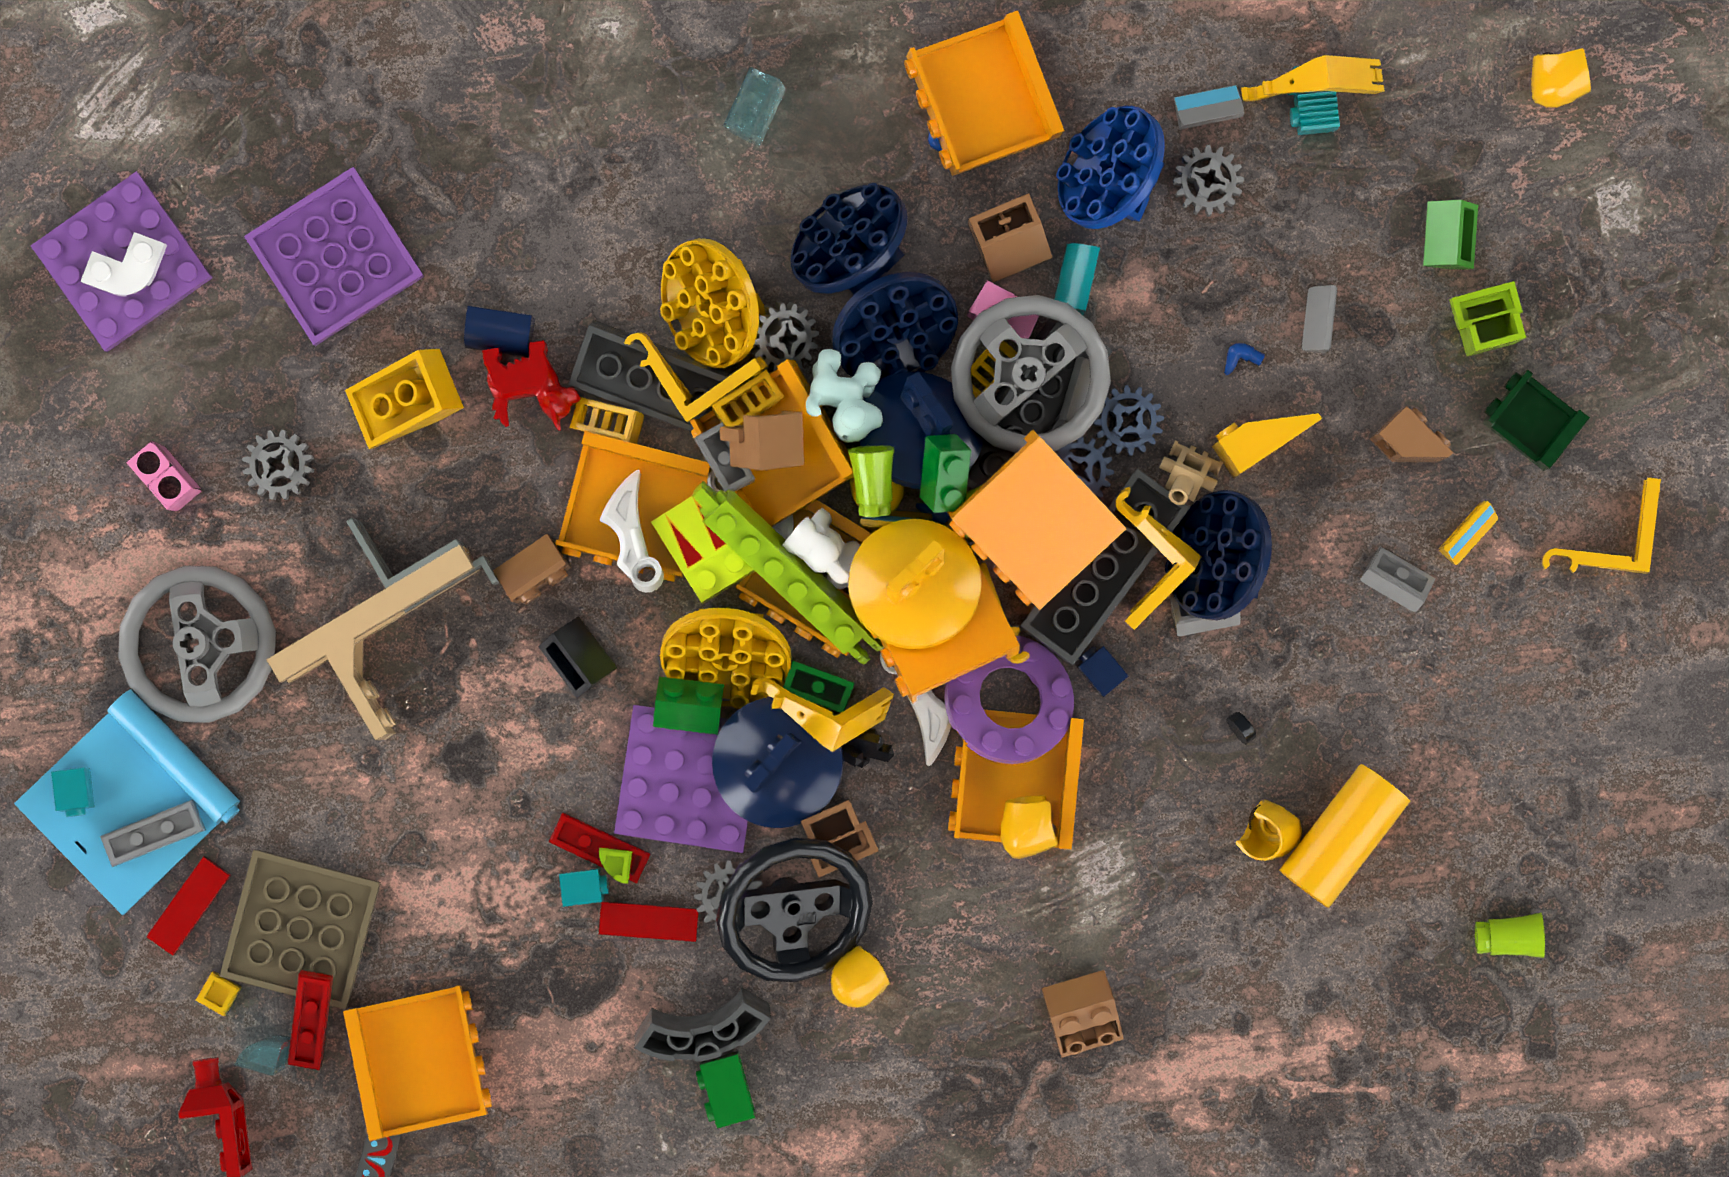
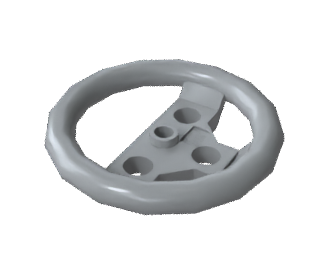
(992, 329)
(250, 634)

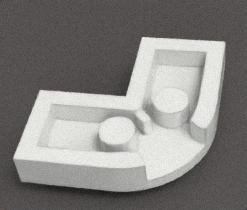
(127, 276)

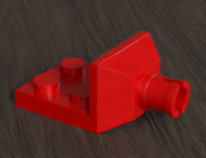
(217, 1097)

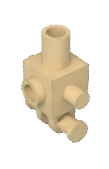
(1189, 473)

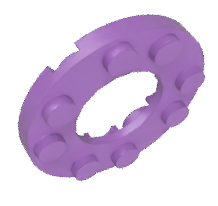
(1013, 744)

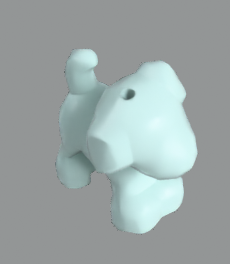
(853, 415)

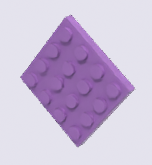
(107, 229)
(334, 256)
(672, 789)

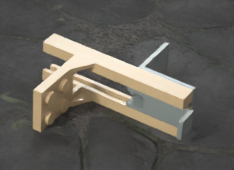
(343, 637)

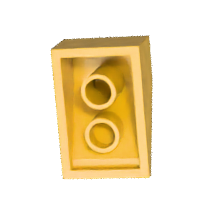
(404, 397)
(1255, 440)

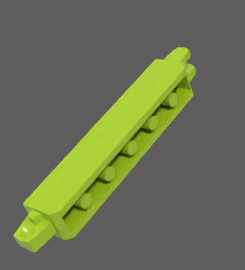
(787, 573)

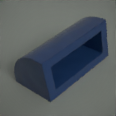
(498, 329)

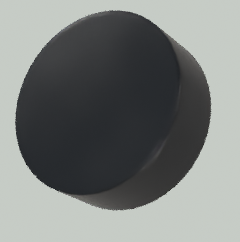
(1241, 727)

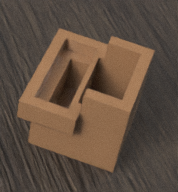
(766, 441)
(842, 828)

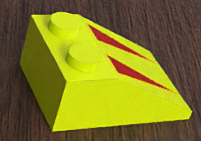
(699, 552)

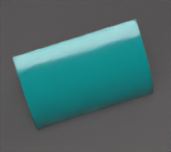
(1077, 275)

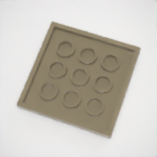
(299, 920)

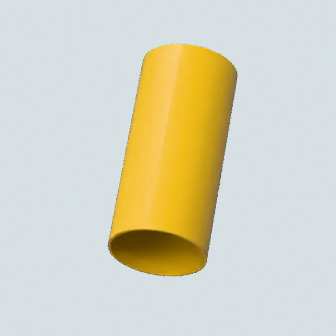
(1344, 835)

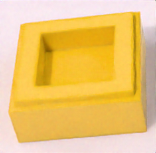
(218, 993)

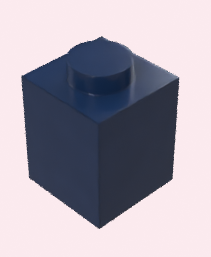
(1101, 670)

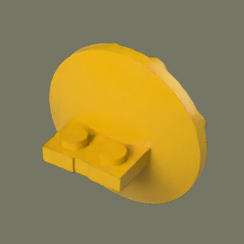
(712, 301)
(914, 583)
(726, 649)

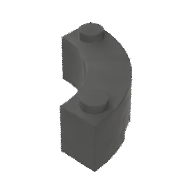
(703, 1035)

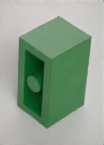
(945, 472)
(818, 686)
(688, 705)
(726, 1089)

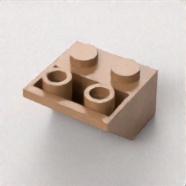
(1010, 238)
(1410, 440)
(532, 569)
(1082, 1013)

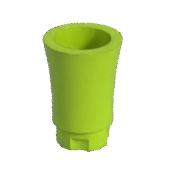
(873, 479)
(1511, 936)

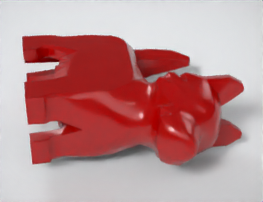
(526, 379)

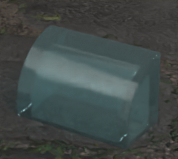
(754, 106)
(266, 1055)

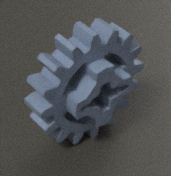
(1140, 431)
(1088, 461)

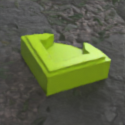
(616, 863)

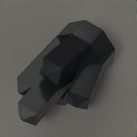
(866, 746)

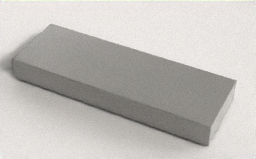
(152, 833)

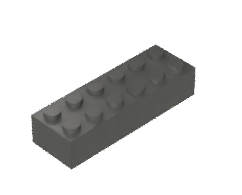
(1088, 600)

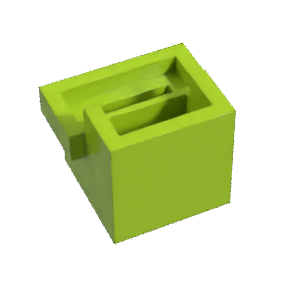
(1489, 318)

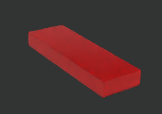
(586, 840)
(188, 905)
(648, 921)
(310, 1020)

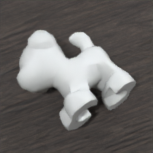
(823, 548)

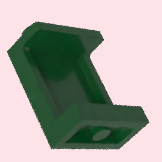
(1534, 420)

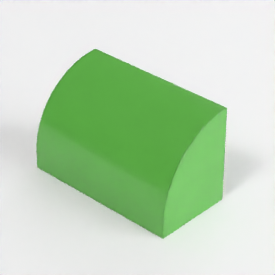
(1450, 234)

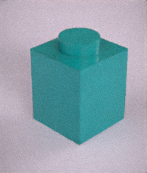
(73, 791)
(583, 887)

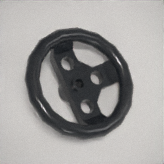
(793, 905)

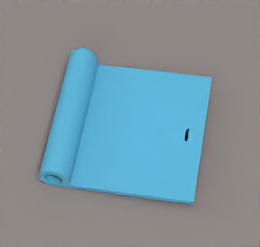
(135, 773)

